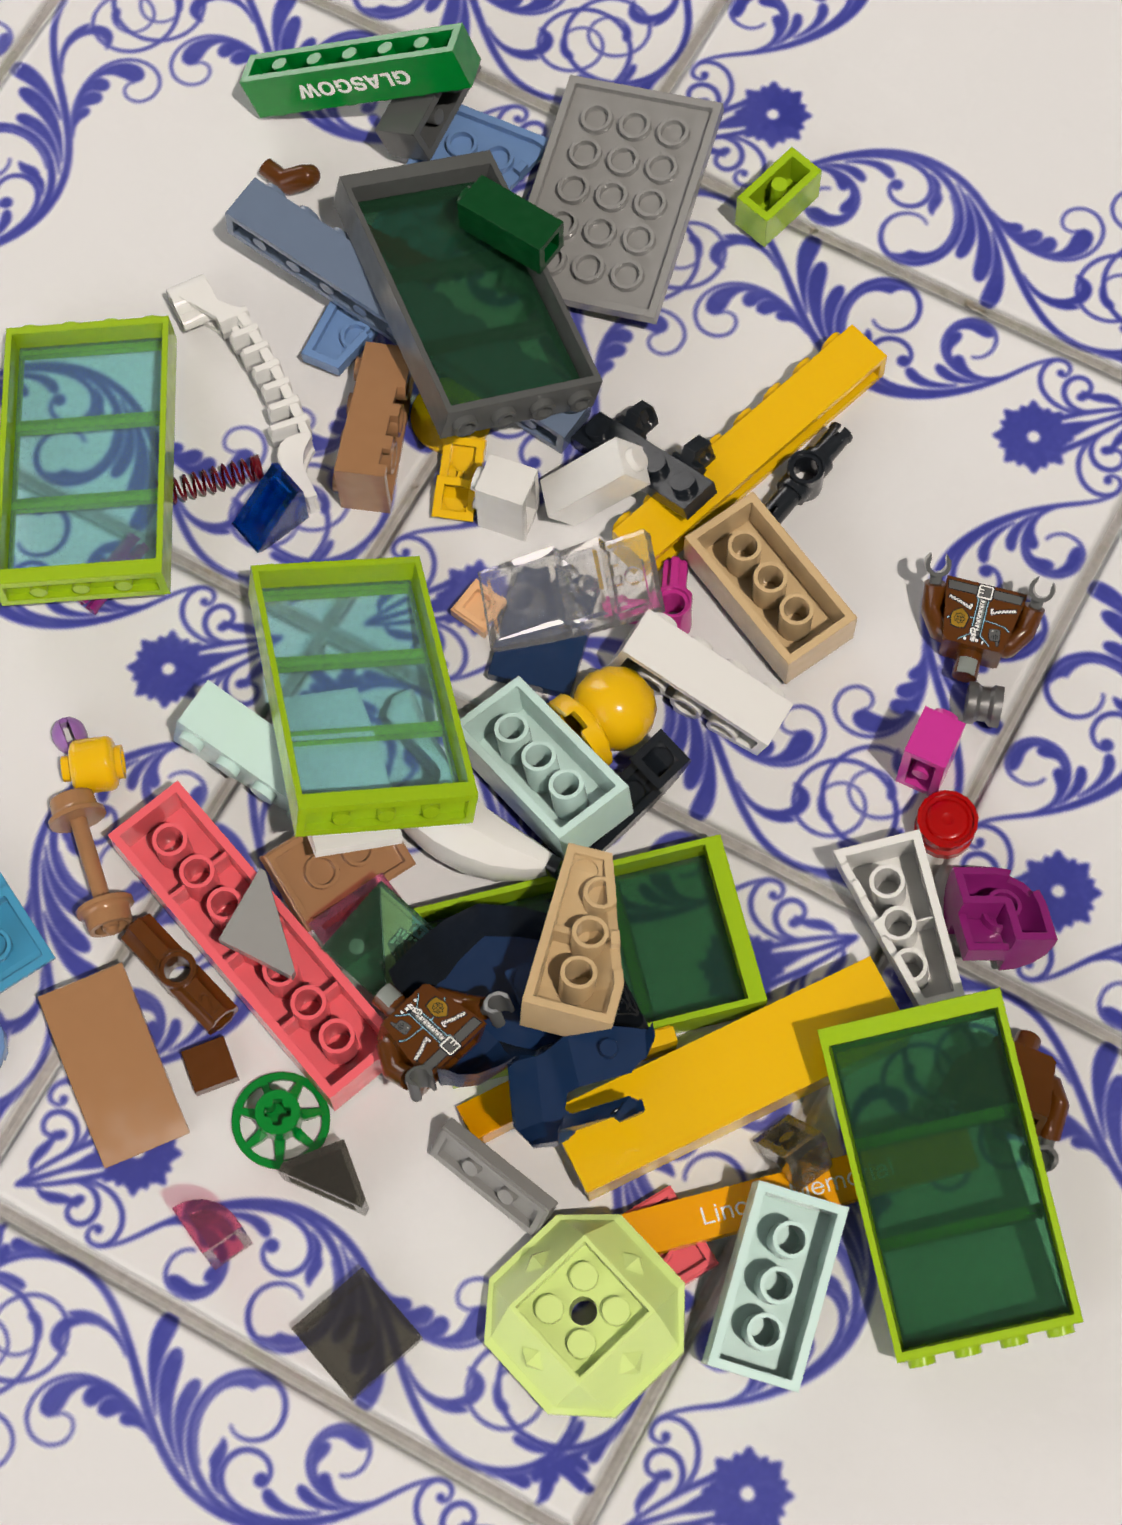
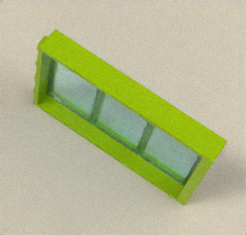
(87, 460)
(360, 696)

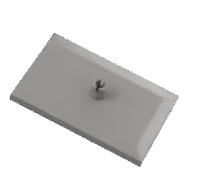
(625, 186)

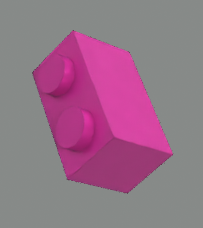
(930, 750)

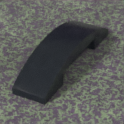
(648, 777)

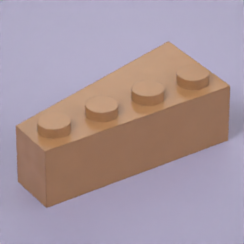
(374, 429)

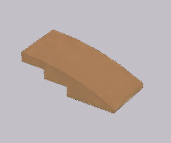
(113, 1065)

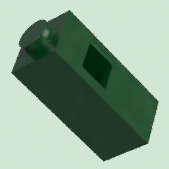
(510, 223)

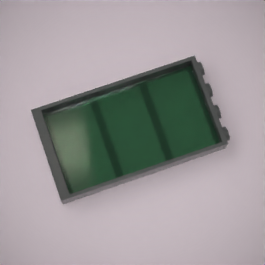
(471, 322)

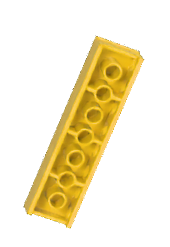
(721, 1080)

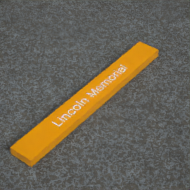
(720, 1211)

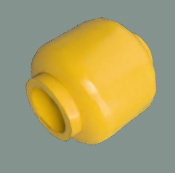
(94, 764)

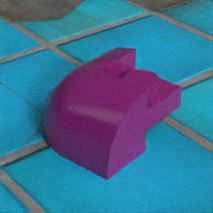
(997, 917)

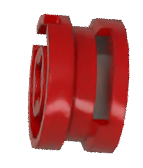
(946, 823)

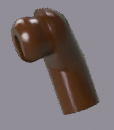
(292, 179)

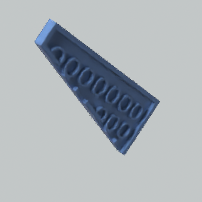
(342, 336)

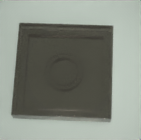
(357, 1334)

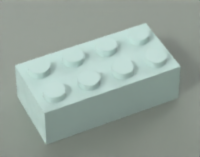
(544, 769)
(775, 1285)

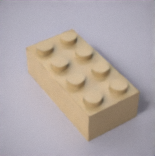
(769, 587)

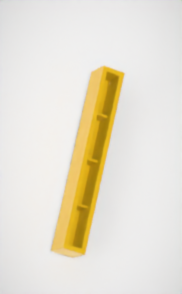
(767, 436)

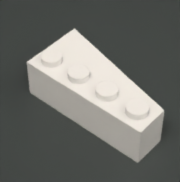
(703, 682)
(901, 905)

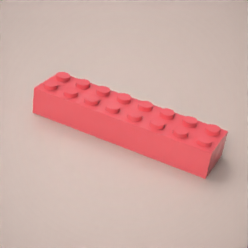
(200, 883)

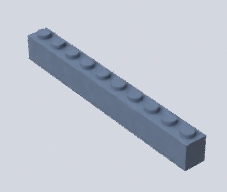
(329, 265)

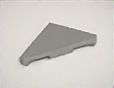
(257, 929)

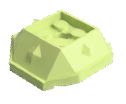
(595, 1365)

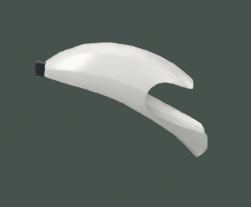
(488, 849)

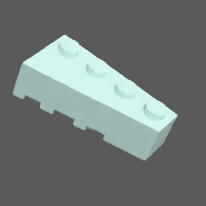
(234, 742)

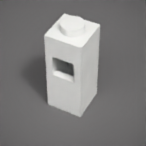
(595, 481)

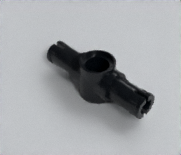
(813, 460)

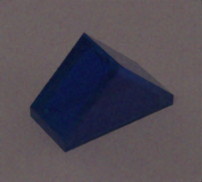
(271, 509)

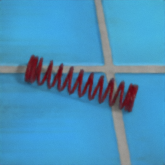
(255, 466)

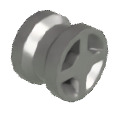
(983, 704)

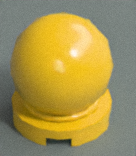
(609, 710)

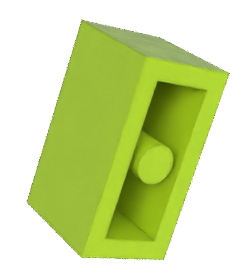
(778, 196)

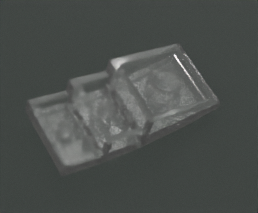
(570, 591)

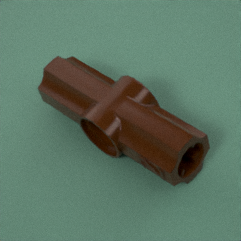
(197, 992)

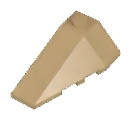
(578, 958)

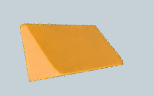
(488, 1113)

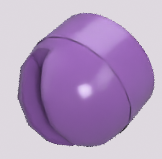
(58, 735)

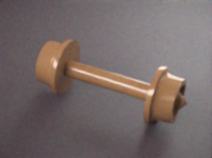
(76, 812)

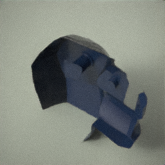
(494, 951)

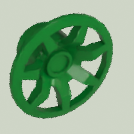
(279, 1117)

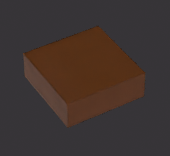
(210, 1066)

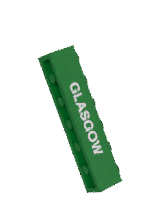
(361, 70)

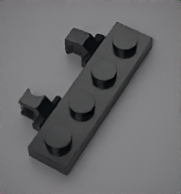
(674, 479)

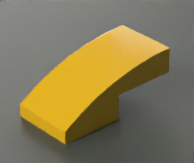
(453, 485)

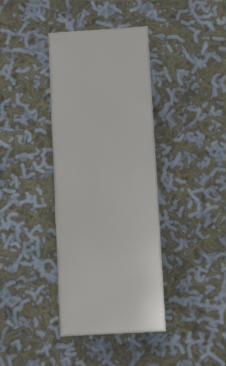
(493, 1177)

